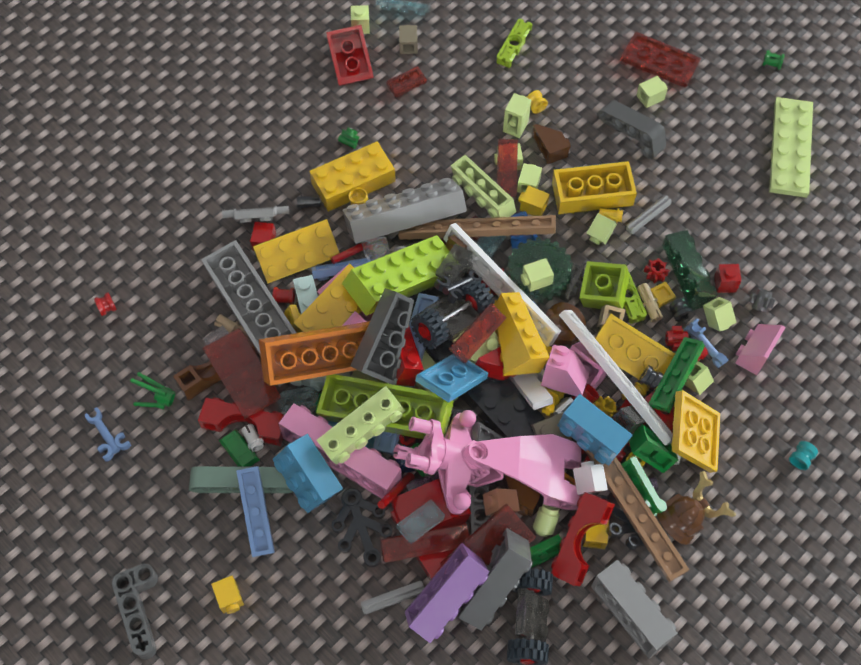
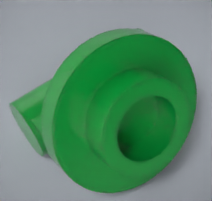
(349, 137)

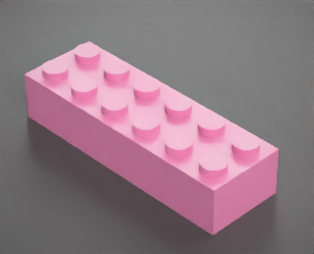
(363, 467)

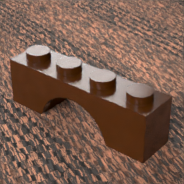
(198, 378)

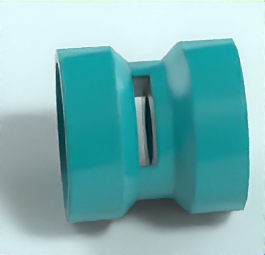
(804, 453)

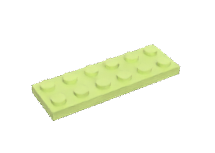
(791, 147)

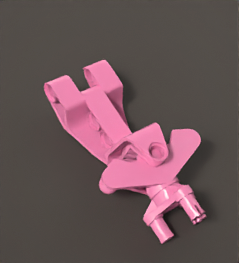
(460, 462)

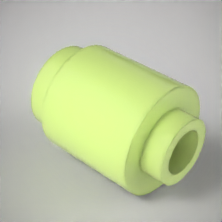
(546, 520)

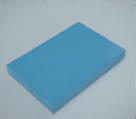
(451, 377)

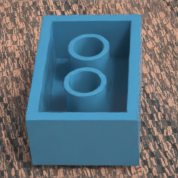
(593, 430)
(307, 473)

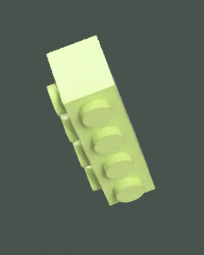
(482, 188)
(360, 426)

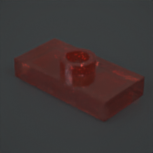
(406, 81)

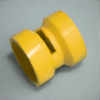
(358, 196)

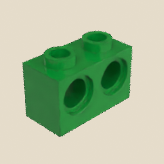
(651, 449)

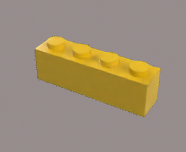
(518, 337)

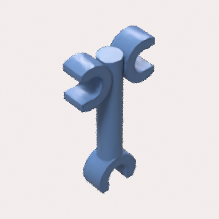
(696, 332)
(112, 446)

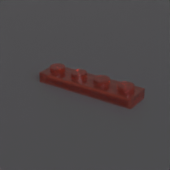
(431, 542)

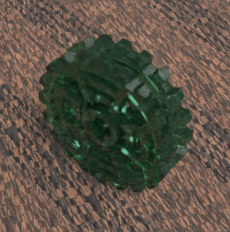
(537, 250)

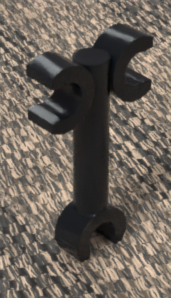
(453, 290)

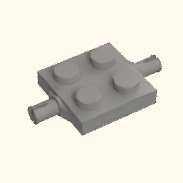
(263, 214)

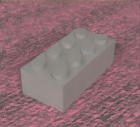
(633, 608)

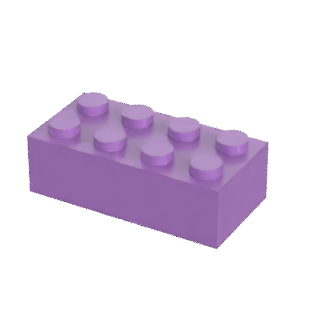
(446, 593)

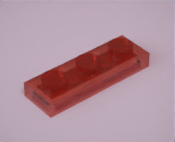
(507, 165)
(477, 333)

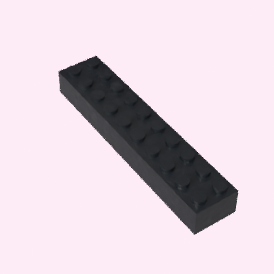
(493, 399)

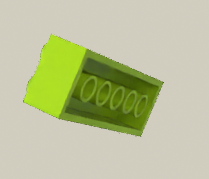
(402, 271)
(345, 394)

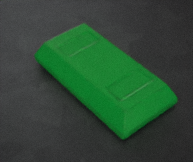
(238, 449)

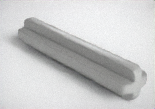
(648, 214)
(392, 597)

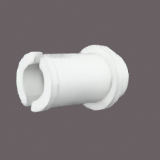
(254, 442)

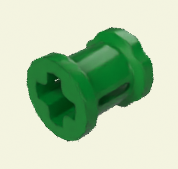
(773, 59)

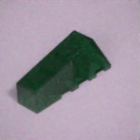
(689, 269)

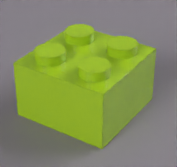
(604, 285)

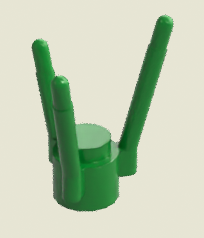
(163, 395)

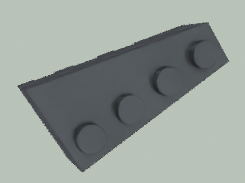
(384, 337)
(505, 569)

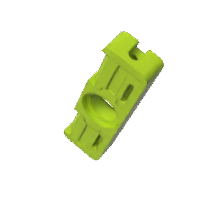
(508, 51)
(634, 305)

